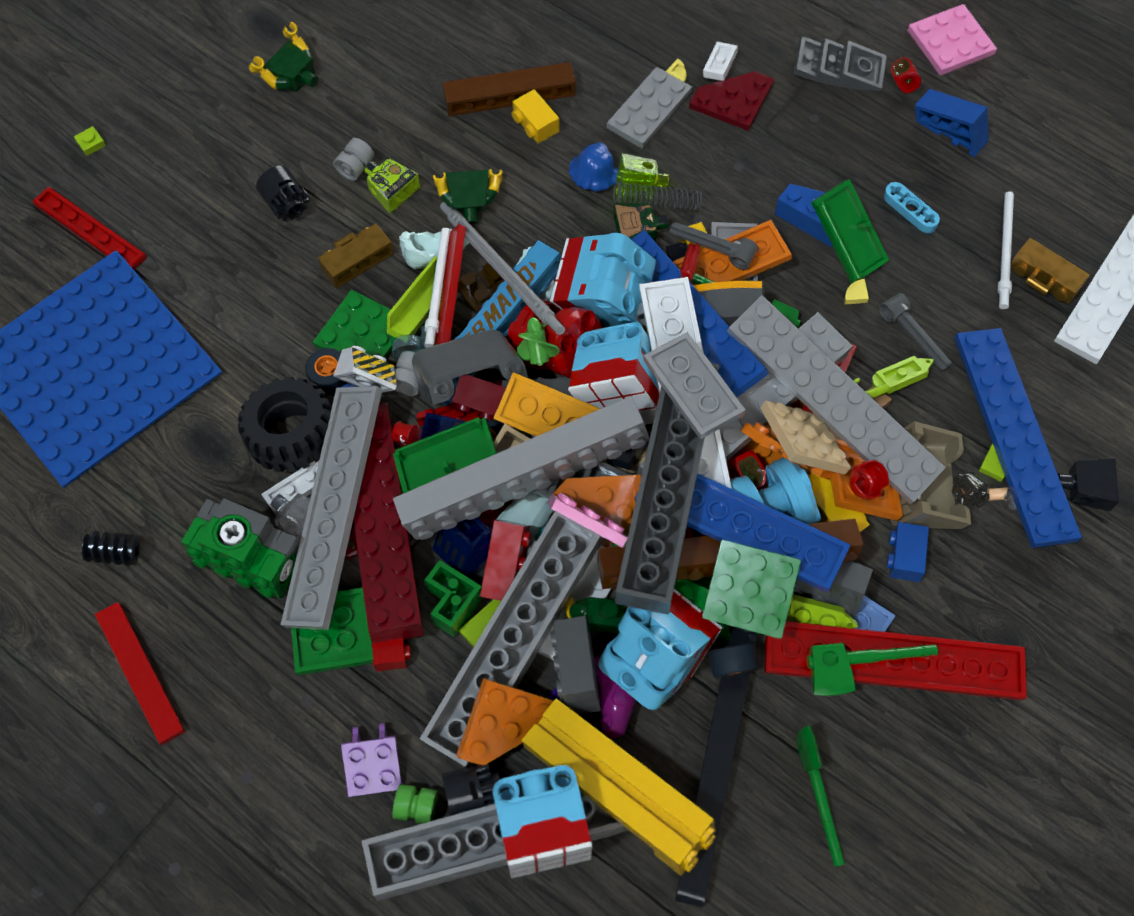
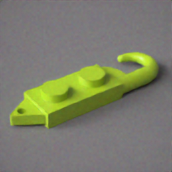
(898, 375)
(818, 613)

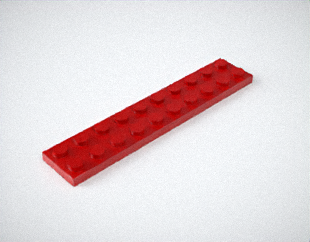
(957, 667)

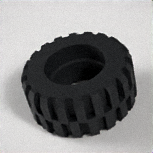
(271, 405)

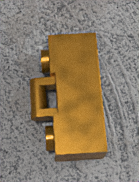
(355, 255)
(1048, 271)

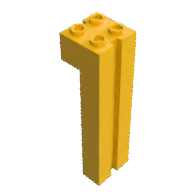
(623, 787)

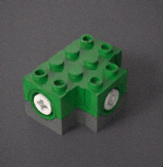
(242, 546)

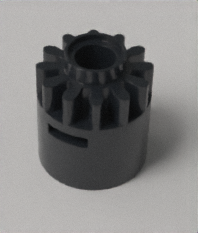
(282, 193)
(470, 788)

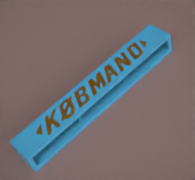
(537, 271)

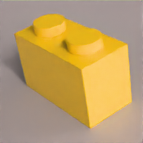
(535, 116)

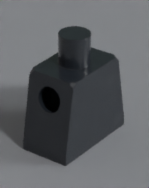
(1092, 483)

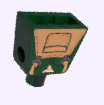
(634, 218)

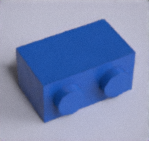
(908, 552)

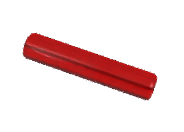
(690, 261)

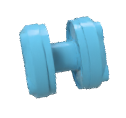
(787, 491)

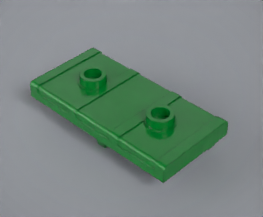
(850, 231)
(443, 453)

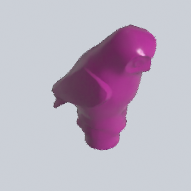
(615, 705)

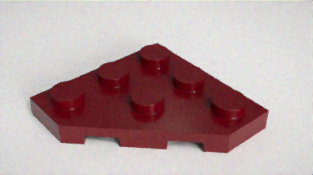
(734, 99)

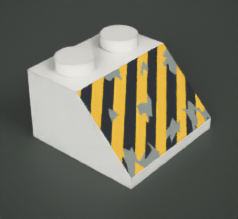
(365, 370)

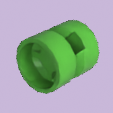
(415, 804)

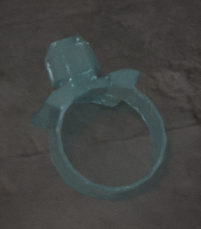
(408, 340)

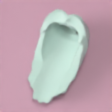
(420, 248)
(530, 510)

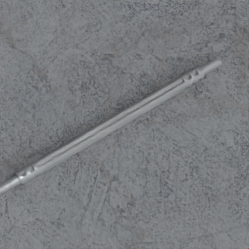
(539, 308)

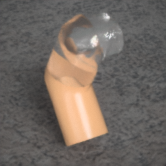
(1002, 494)

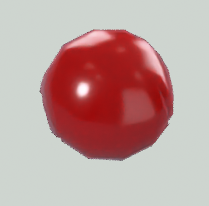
(867, 480)

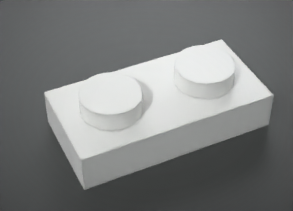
(720, 61)

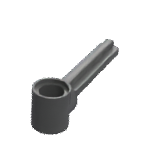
(740, 252)
(897, 310)

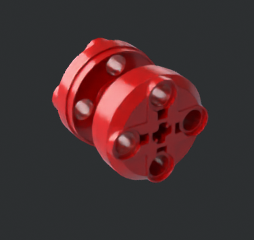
(575, 321)

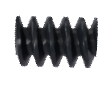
(110, 550)

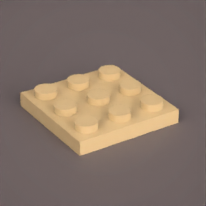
(805, 437)

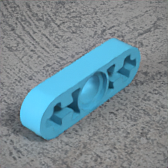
(908, 197)

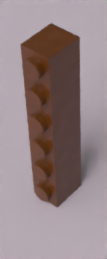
(502, 89)

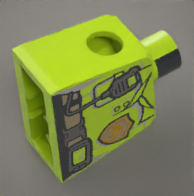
(391, 183)

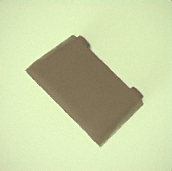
(936, 505)

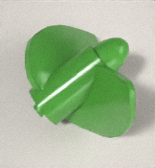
(534, 344)

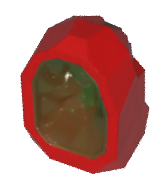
(905, 75)
(749, 465)

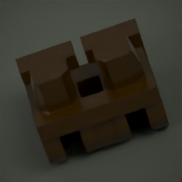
(479, 287)

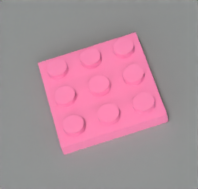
(951, 39)
(587, 518)

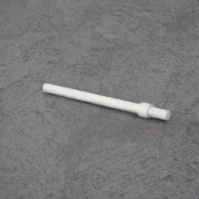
(1005, 285)
(432, 323)

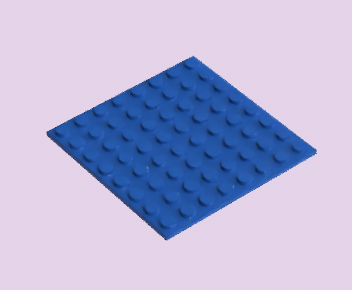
(96, 368)

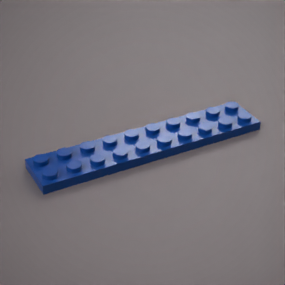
(736, 362)
(1017, 439)

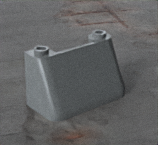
(440, 363)

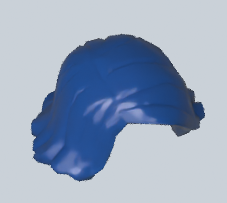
(593, 168)

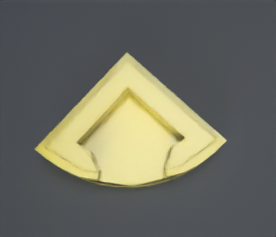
(677, 70)
(856, 293)

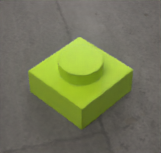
(89, 141)

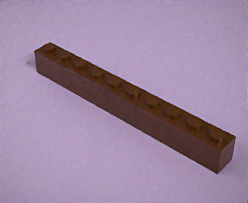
(701, 553)

